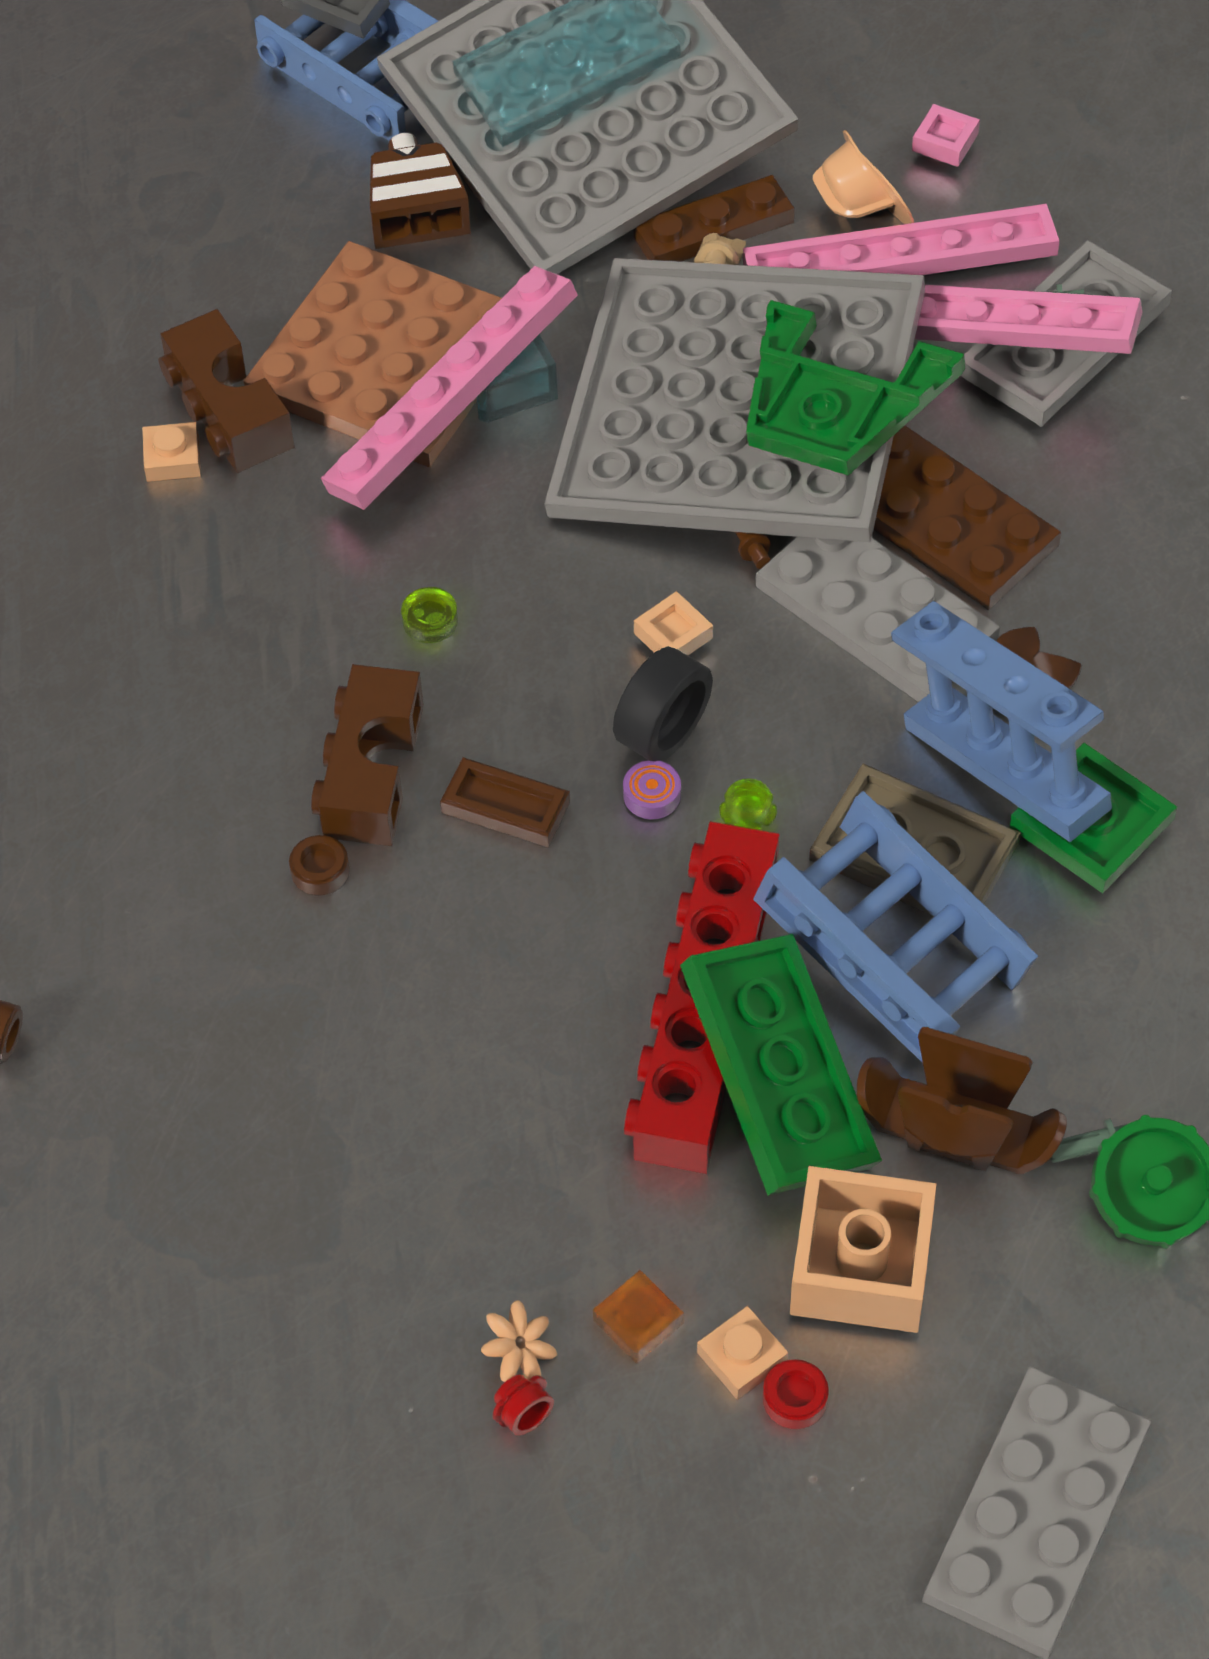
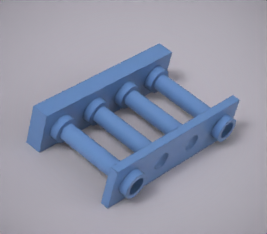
(327, 78)
(986, 746)
(856, 961)

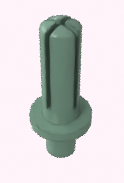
(1084, 1143)

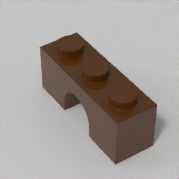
(240, 422)
(375, 714)

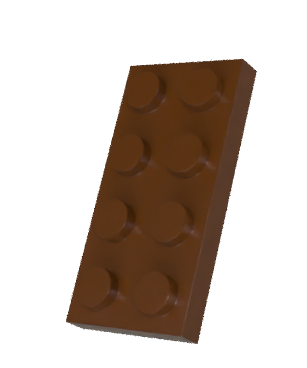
(958, 521)

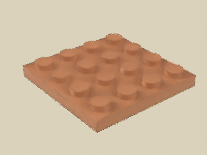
(366, 340)

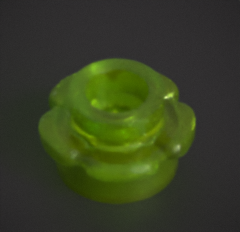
(748, 794)

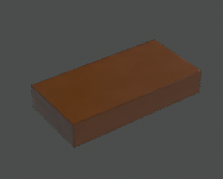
(505, 802)

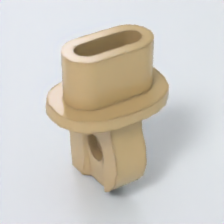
(720, 250)

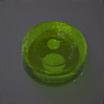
(429, 614)

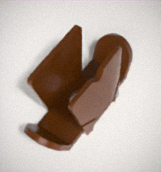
(961, 1106)

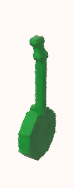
(1152, 1181)

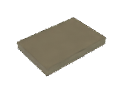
(958, 838)

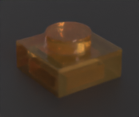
(638, 1316)

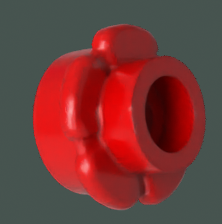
(522, 1404)

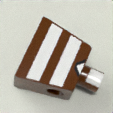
(415, 194)

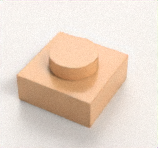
(171, 451)
(674, 625)
(741, 1352)

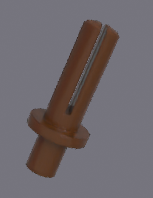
(754, 548)

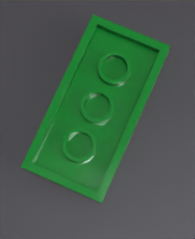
(779, 1062)

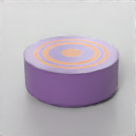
(652, 789)

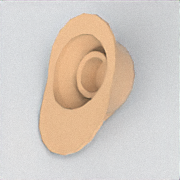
(856, 187)

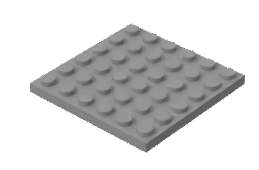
(608, 161)
(672, 388)

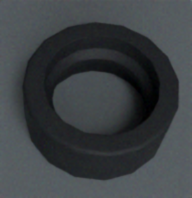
(662, 704)

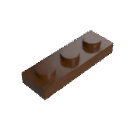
(731, 214)

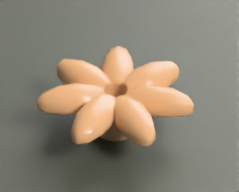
(518, 1342)

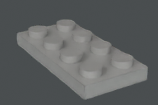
(1045, 379)
(858, 598)
(1037, 1513)

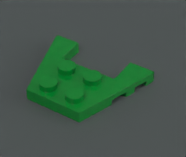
(828, 411)

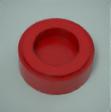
(795, 1394)

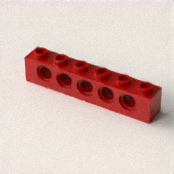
(685, 1131)

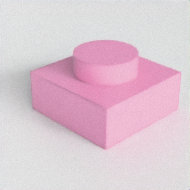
(945, 135)

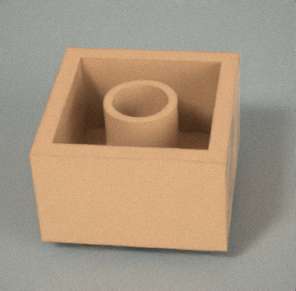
(863, 1249)

